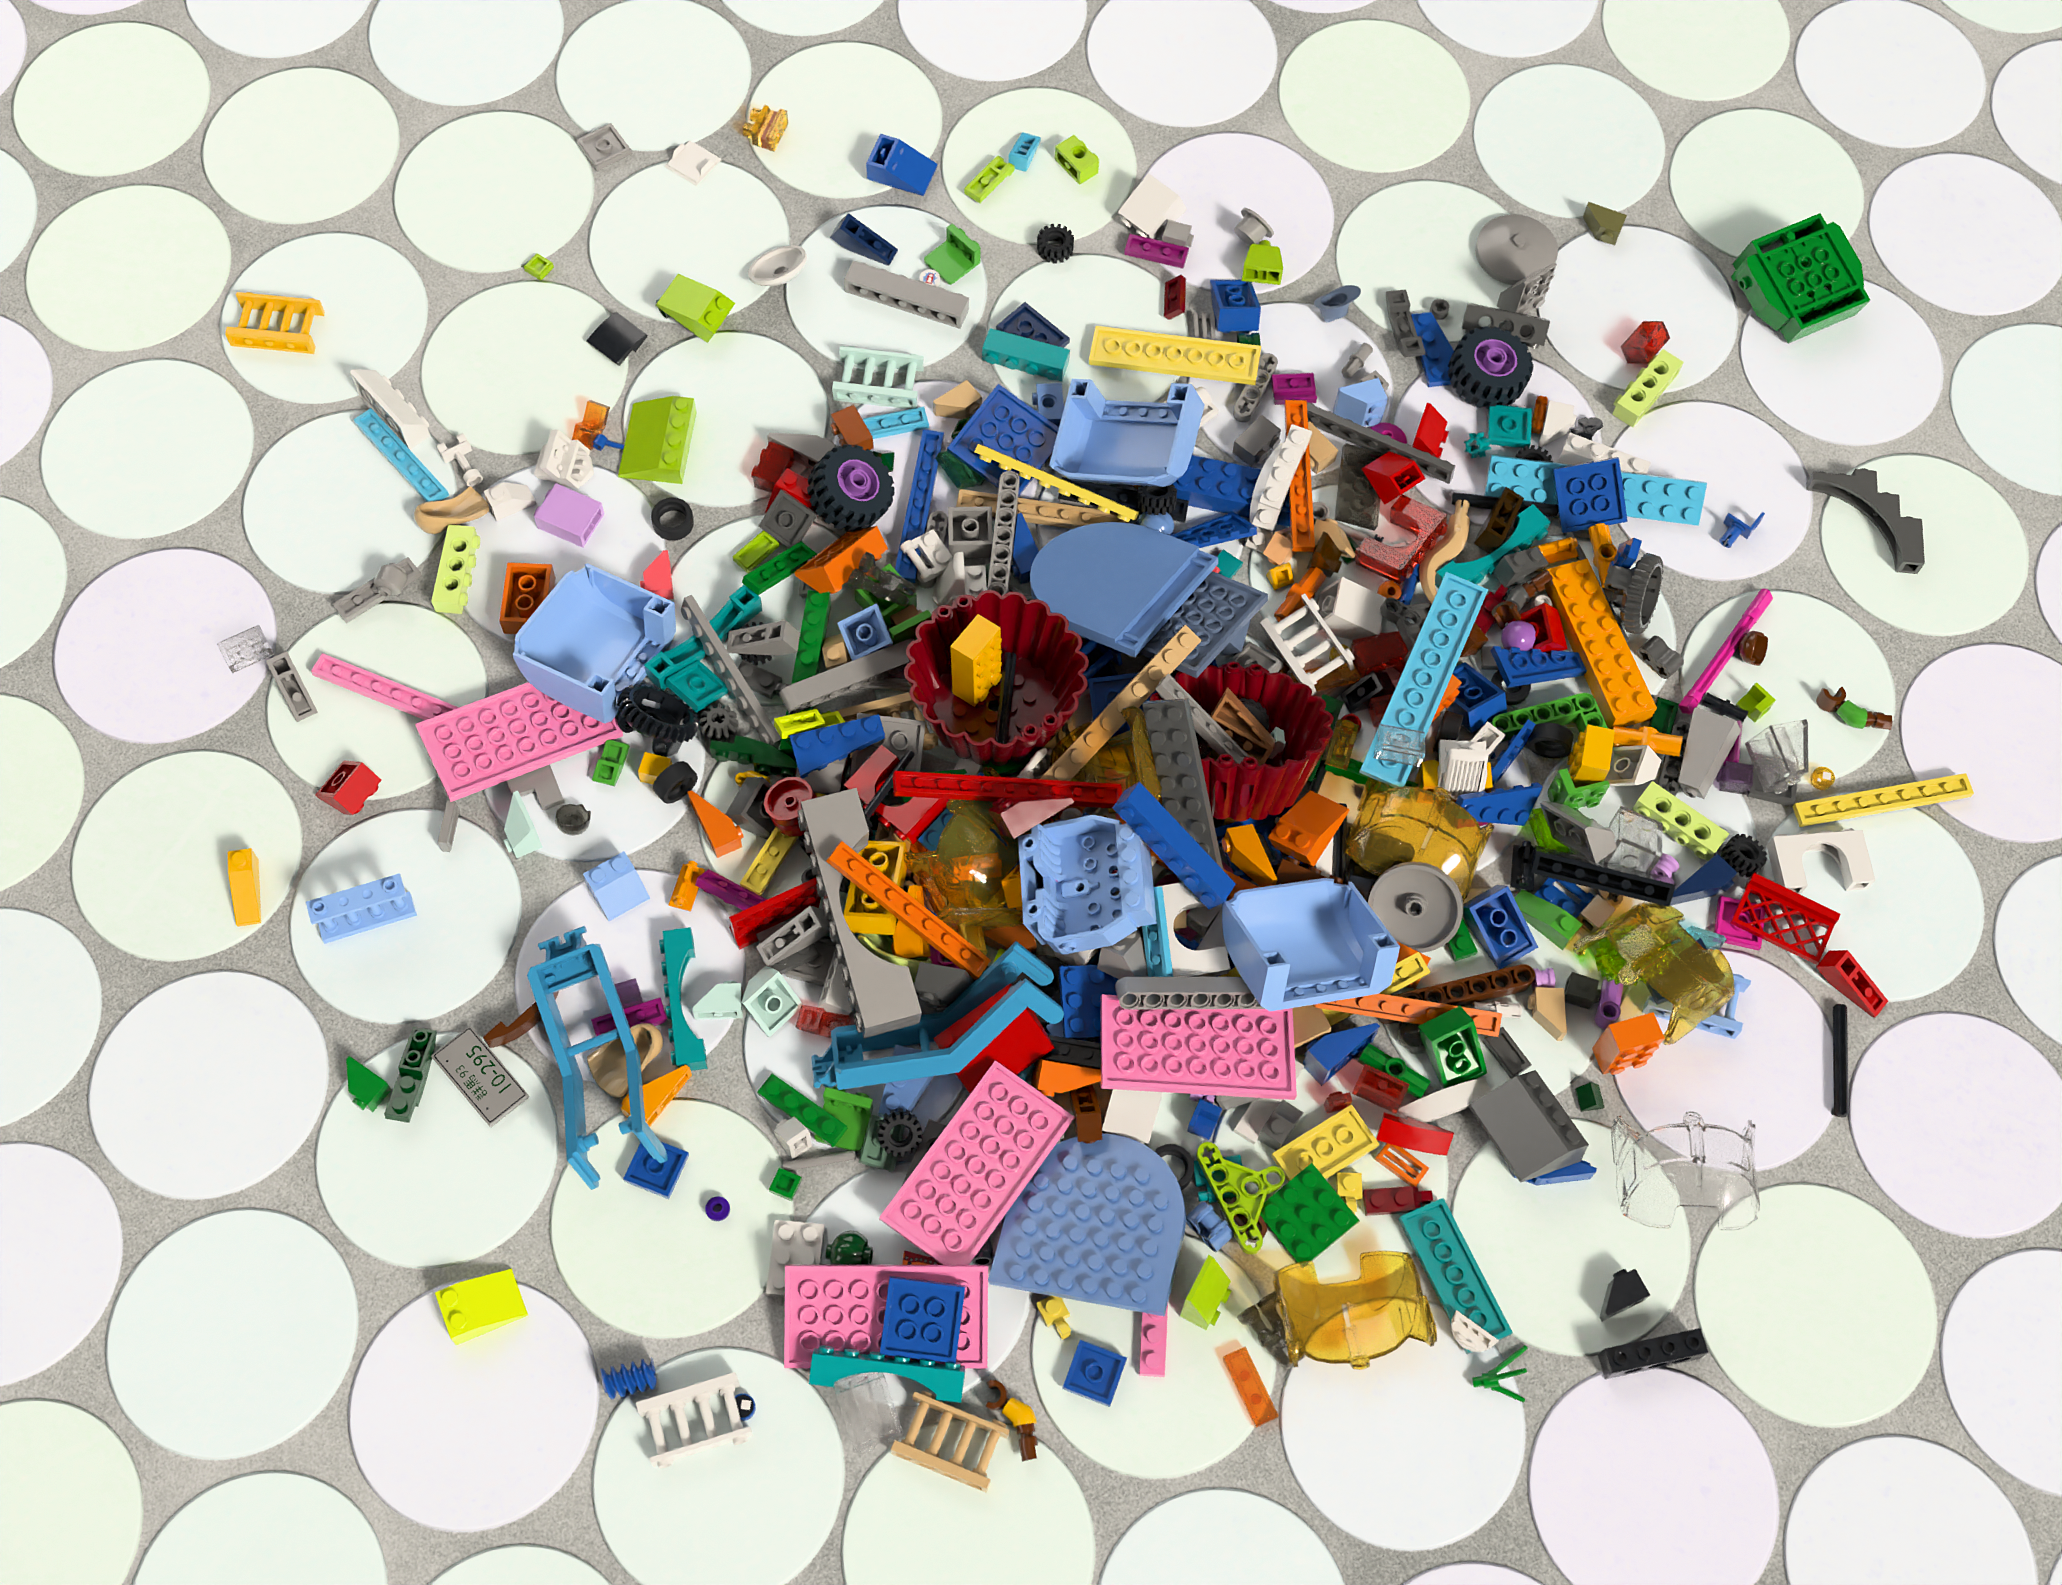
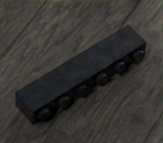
(1602, 876)

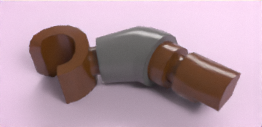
(1518, 598)

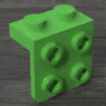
(954, 256)
(1564, 792)
(851, 1110)

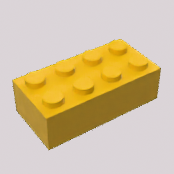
(976, 660)
(862, 911)

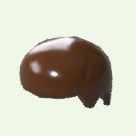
(1753, 647)

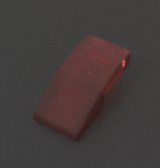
(819, 1022)

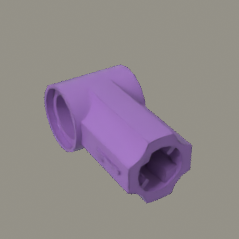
(1608, 1002)

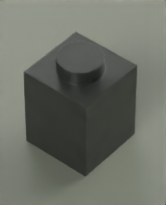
(1581, 990)

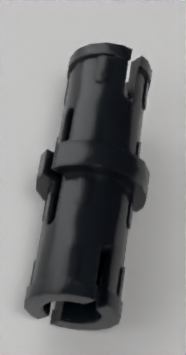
(1724, 707)

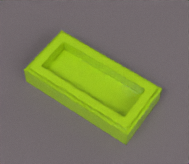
(756, 551)

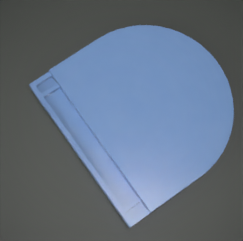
(1118, 581)
(1096, 1227)

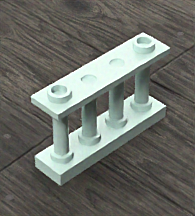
(875, 395)

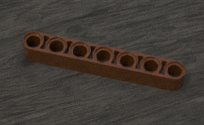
(1467, 993)

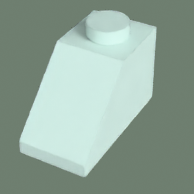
(721, 1002)

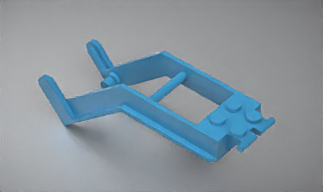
(564, 967)
(844, 1059)

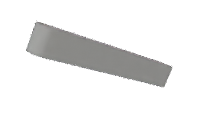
(1004, 530)
(845, 678)
(1185, 993)

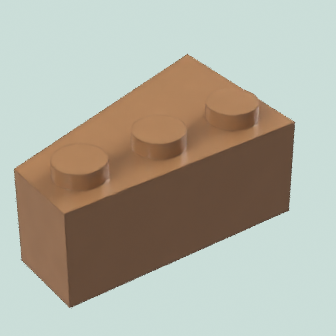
(1243, 727)

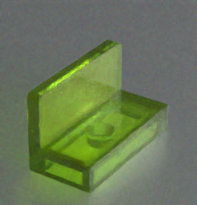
(1542, 832)

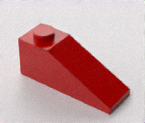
(1852, 981)

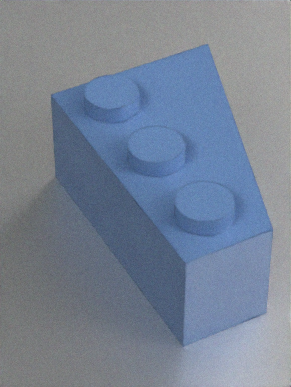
(903, 1093)

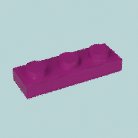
(1156, 251)
(727, 890)
(647, 1012)

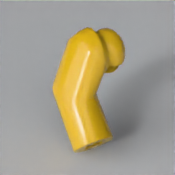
(740, 777)

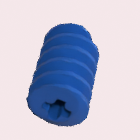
(629, 1379)

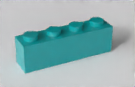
(1025, 355)

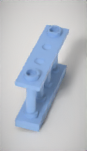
(361, 908)
(1723, 1026)

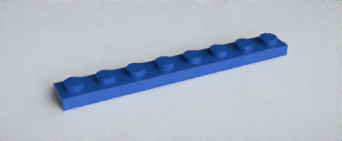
(919, 499)

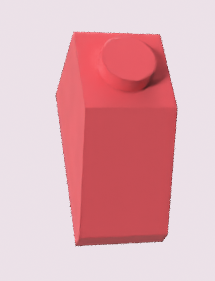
(658, 577)

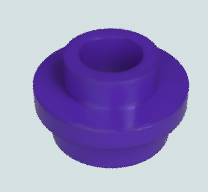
(717, 1216)

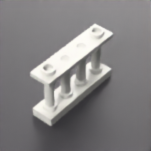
(1297, 663)
(677, 1402)

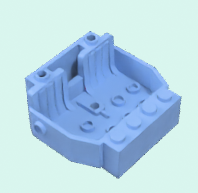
(1079, 855)

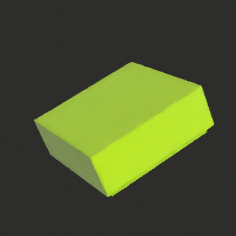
(538, 266)

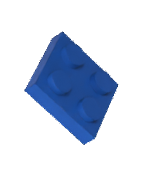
(656, 1176)
(1094, 1373)

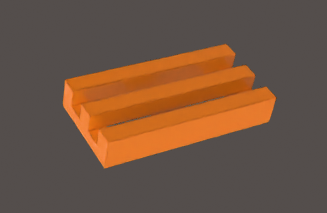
(1397, 1171)

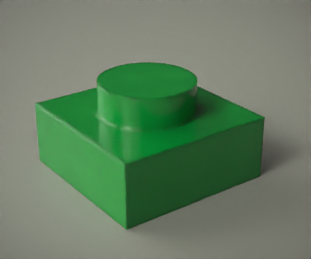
(785, 1184)

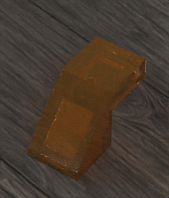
(592, 424)

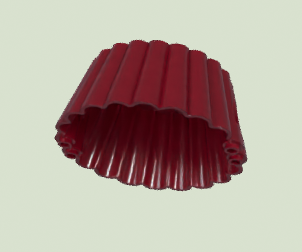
(1045, 679)
(1247, 788)

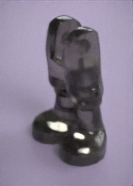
(888, 582)
(1274, 1339)

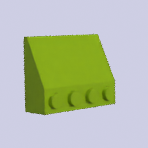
(658, 440)

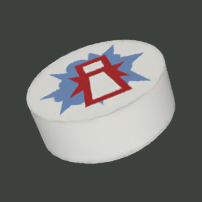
(930, 277)

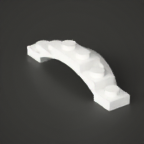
(1274, 484)

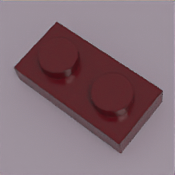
(1174, 297)

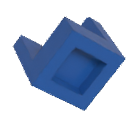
(1204, 1119)

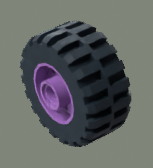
(1490, 367)
(850, 488)

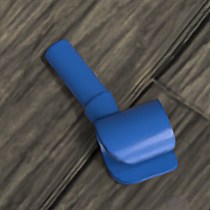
(601, 440)

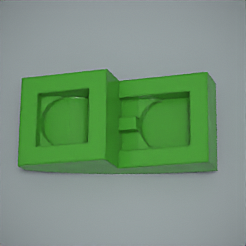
(611, 763)

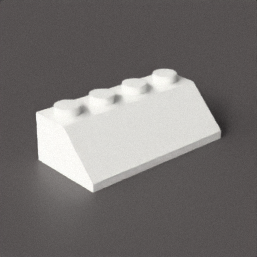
(391, 407)
(1582, 450)

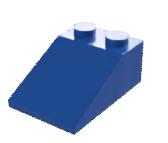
(1235, 306)
(1478, 698)
(1499, 925)
(1336, 1050)

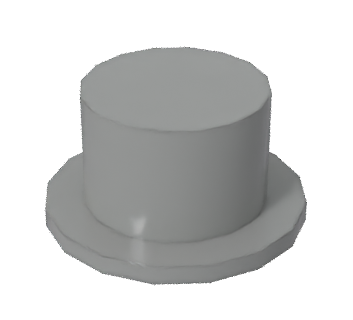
(1252, 227)

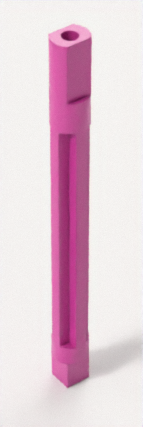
(1725, 652)

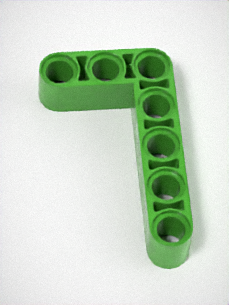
(1551, 713)

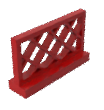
(1796, 904)
(772, 912)

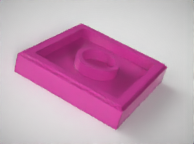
(1735, 935)

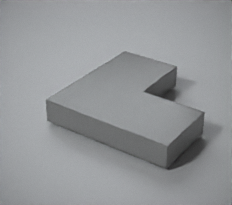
(539, 781)

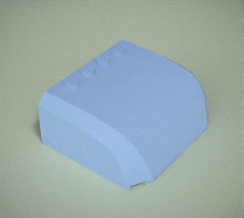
(1126, 438)
(593, 640)
(1307, 943)

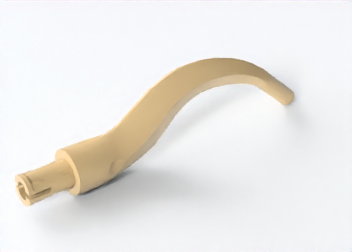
(1445, 549)

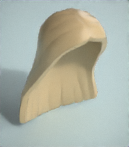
(436, 515)
(609, 1061)

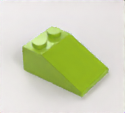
(695, 306)
(1206, 1295)

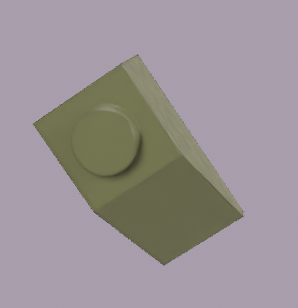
(1604, 222)

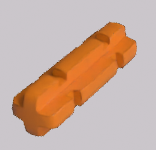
(1539, 414)

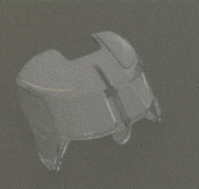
(1660, 1171)

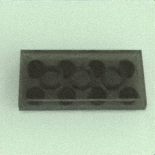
(1356, 498)

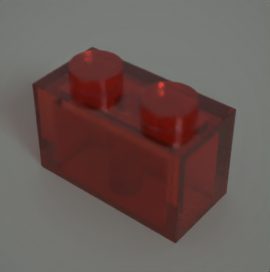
(1645, 342)
(772, 464)
(1377, 653)
(1380, 1088)

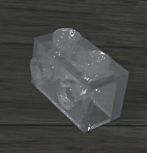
(245, 649)

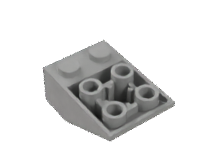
(1528, 292)

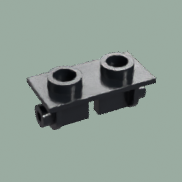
(1520, 872)

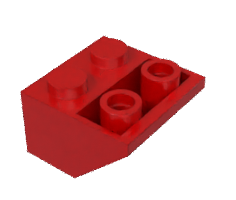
(1392, 475)

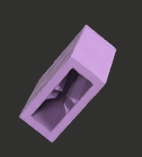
(569, 515)

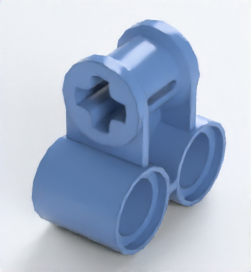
(1209, 1226)

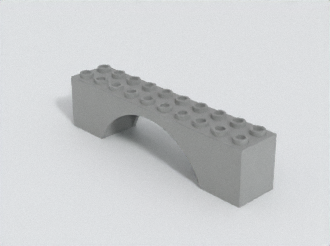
(878, 989)

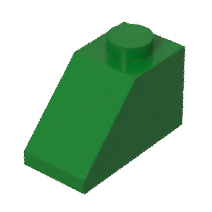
(365, 1086)

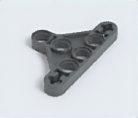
(1407, 630)

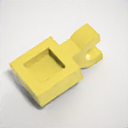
(1349, 1188)
(1053, 1313)

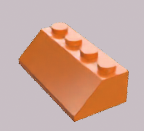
(836, 562)

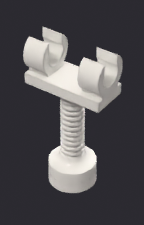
(472, 476)

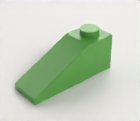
(1548, 919)

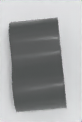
(1660, 657)

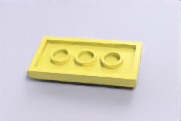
(1328, 1145)

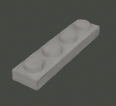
(367, 596)

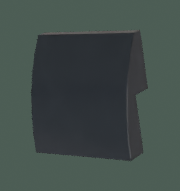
(617, 338)

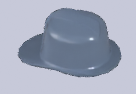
(1336, 303)

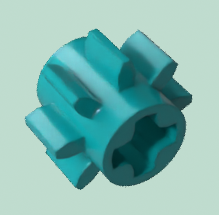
(1477, 445)

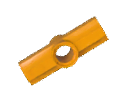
(1602, 545)
(1658, 742)

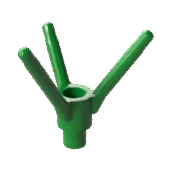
(1490, 1379)

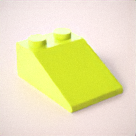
(480, 1305)

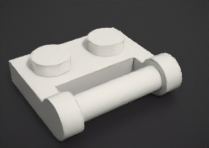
(933, 551)

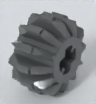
(726, 719)

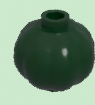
(849, 1249)

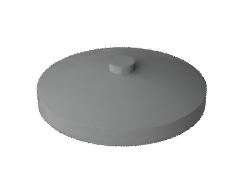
(1515, 247)
(1418, 905)

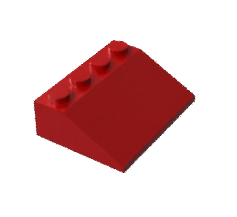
(1014, 1048)

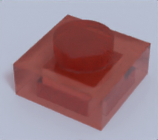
(1337, 1101)

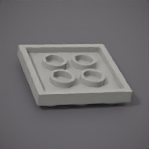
(899, 737)

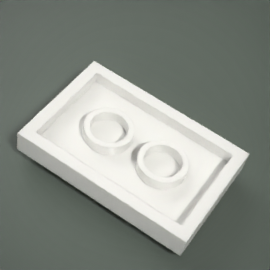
(792, 1245)

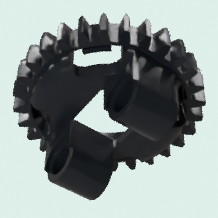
(668, 725)

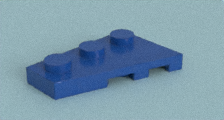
(1626, 553)
(1507, 757)

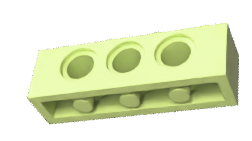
(1647, 388)
(454, 600)
(1692, 821)

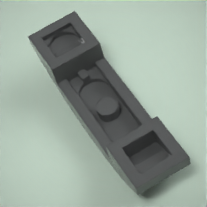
(1402, 324)

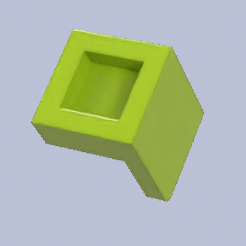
(1757, 702)

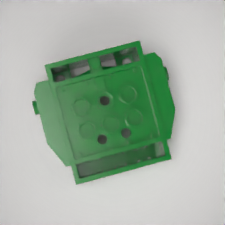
(1779, 285)

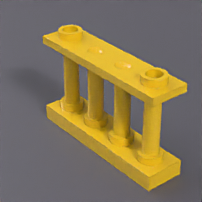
(275, 340)

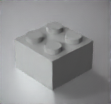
(970, 531)

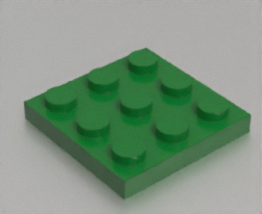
(1308, 1215)

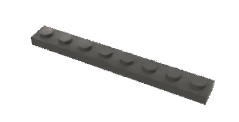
(1379, 443)

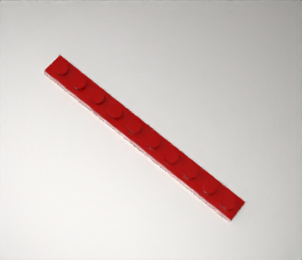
(993, 788)

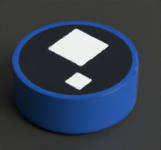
(746, 1406)

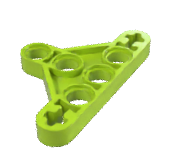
(1235, 1180)

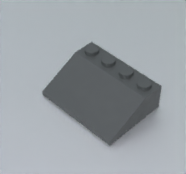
(1529, 1127)

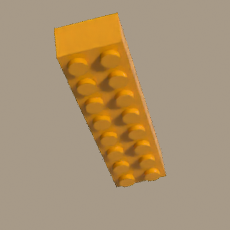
(1601, 645)

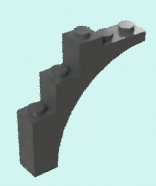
(1883, 509)

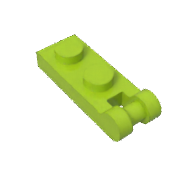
(988, 179)

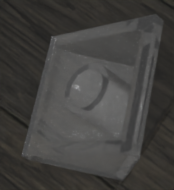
(1400, 745)

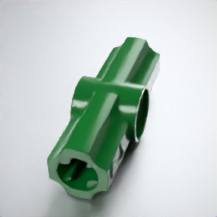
(1379, 1060)

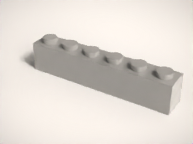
(906, 294)

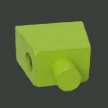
(1263, 264)

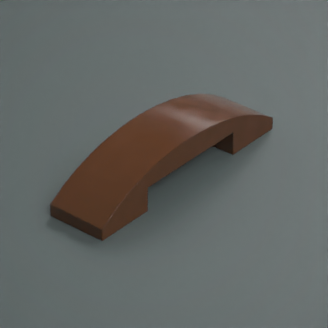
(502, 1034)

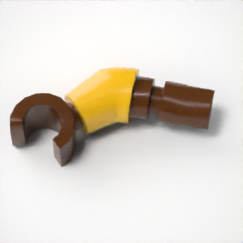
(1021, 1417)

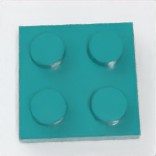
(1509, 426)
(697, 686)

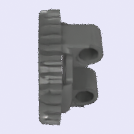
(1636, 591)

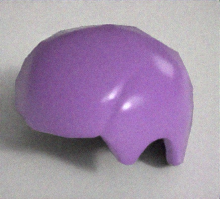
(1518, 635)

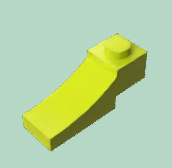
(805, 721)

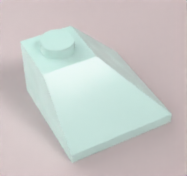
(519, 829)
(770, 1000)

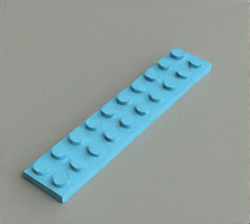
(1644, 494)
(1428, 669)

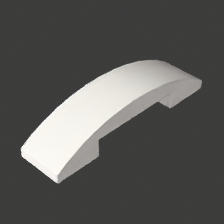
(1445, 1101)

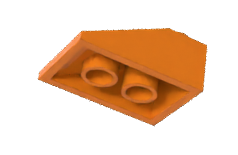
(1308, 827)
(1061, 1077)

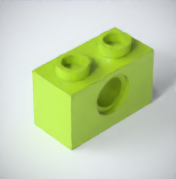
(1077, 159)

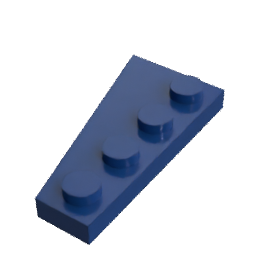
(1437, 349)
(1217, 531)
(1536, 666)
(825, 745)
(1502, 805)

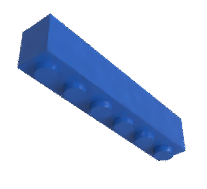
(1174, 845)

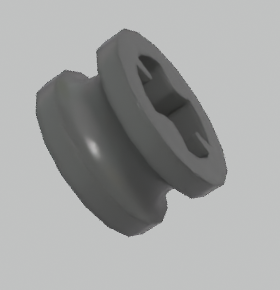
(1441, 303)

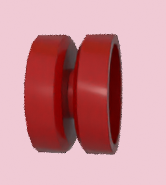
(784, 801)

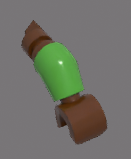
(1850, 712)

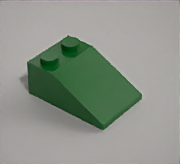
(1453, 1047)

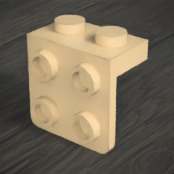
(1308, 1024)

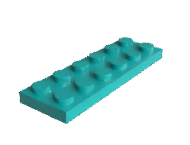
(1453, 1268)

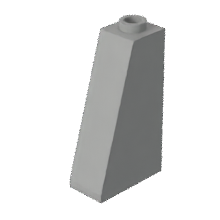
(1706, 750)

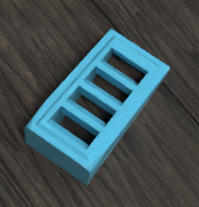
(1023, 153)

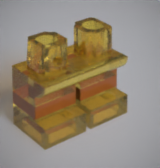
(768, 127)

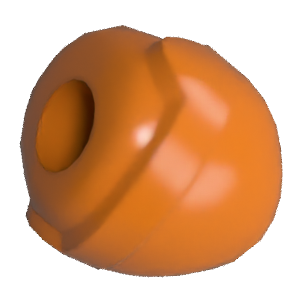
(1389, 590)

